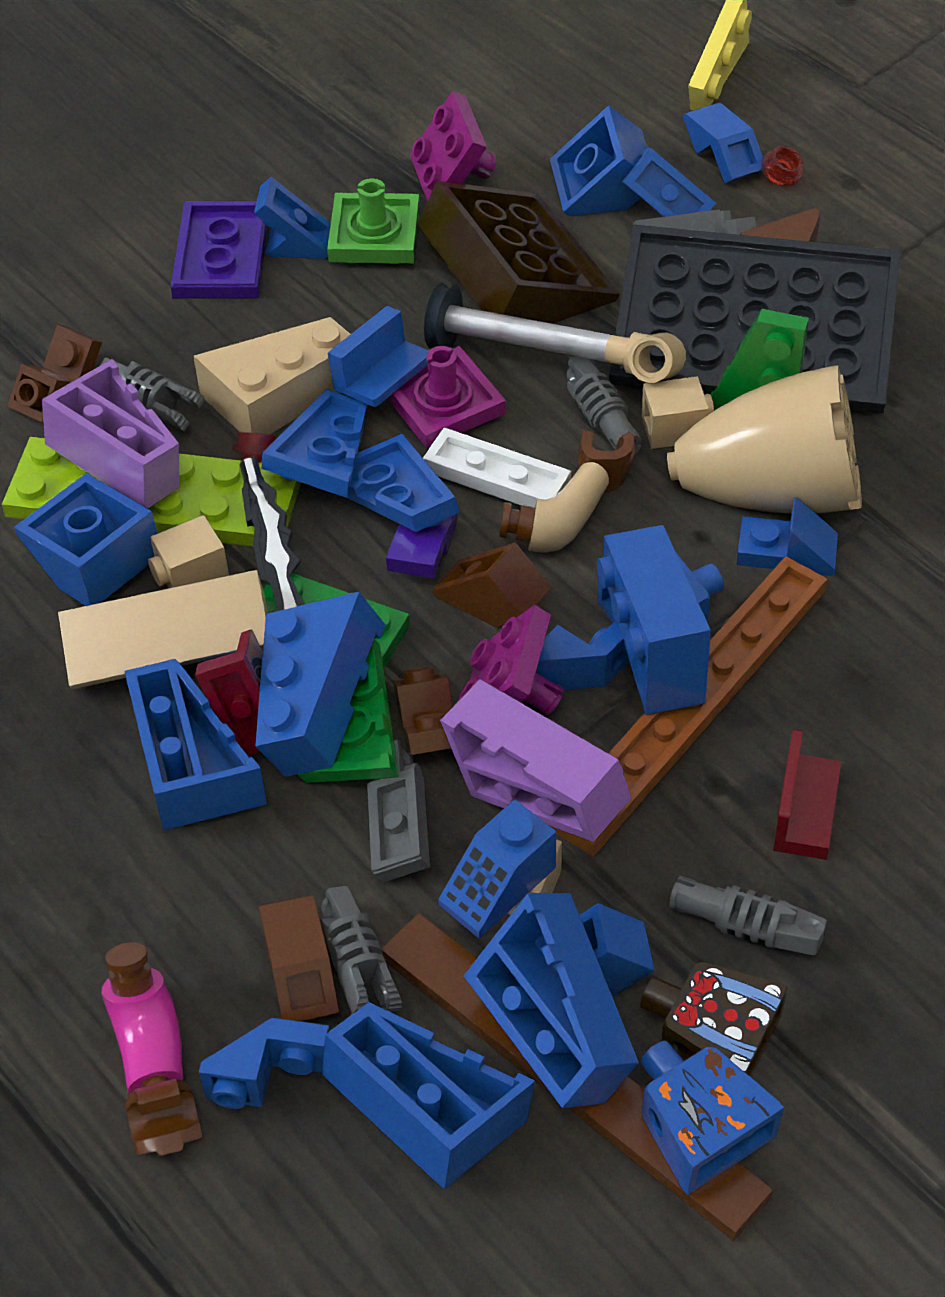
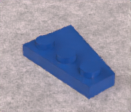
(320, 444)
(401, 485)

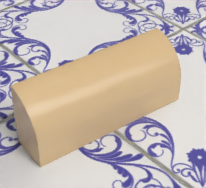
(168, 624)

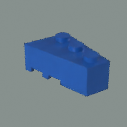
(555, 1001)

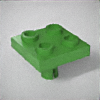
(373, 225)

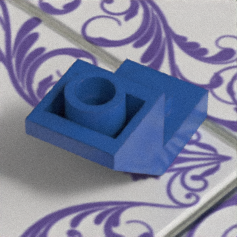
(728, 137)
(580, 665)
(242, 1069)

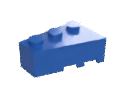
(657, 618)
(309, 678)
(188, 751)
(422, 1094)

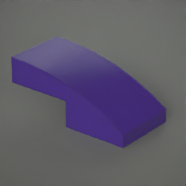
(422, 550)

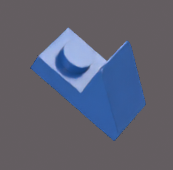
(294, 225)
(804, 540)

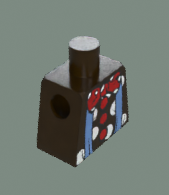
(718, 1011)

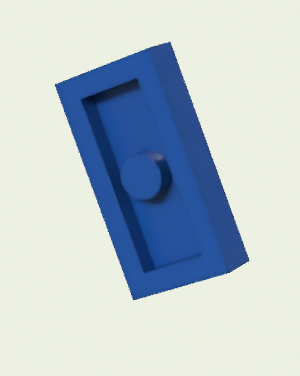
(665, 186)
(375, 359)

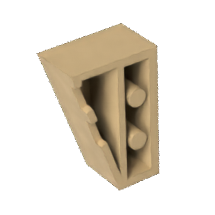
(270, 377)

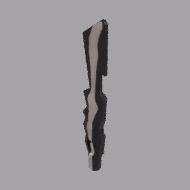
(271, 537)

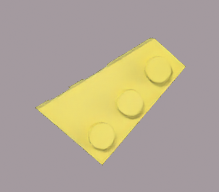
(720, 54)

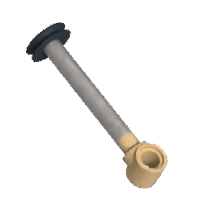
(447, 318)

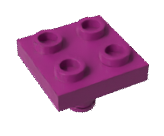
(451, 146)
(447, 395)
(511, 661)

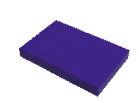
(219, 251)

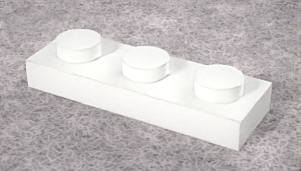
(494, 469)

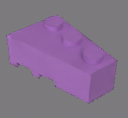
(112, 435)
(526, 757)

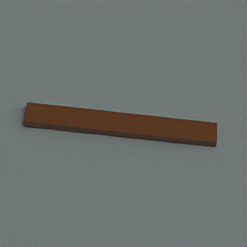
(438, 969)

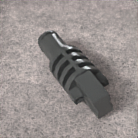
(599, 401)
(747, 914)

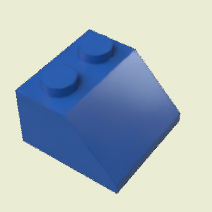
(595, 164)
(89, 539)

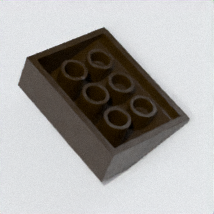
(512, 253)

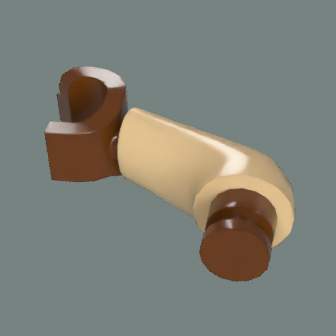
(560, 518)

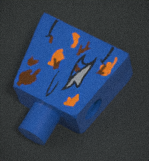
(705, 1112)

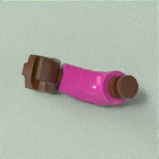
(150, 1044)

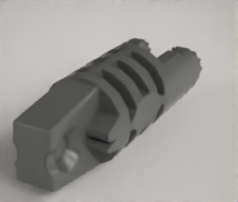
(159, 393)
(356, 952)

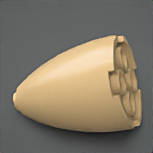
(775, 447)

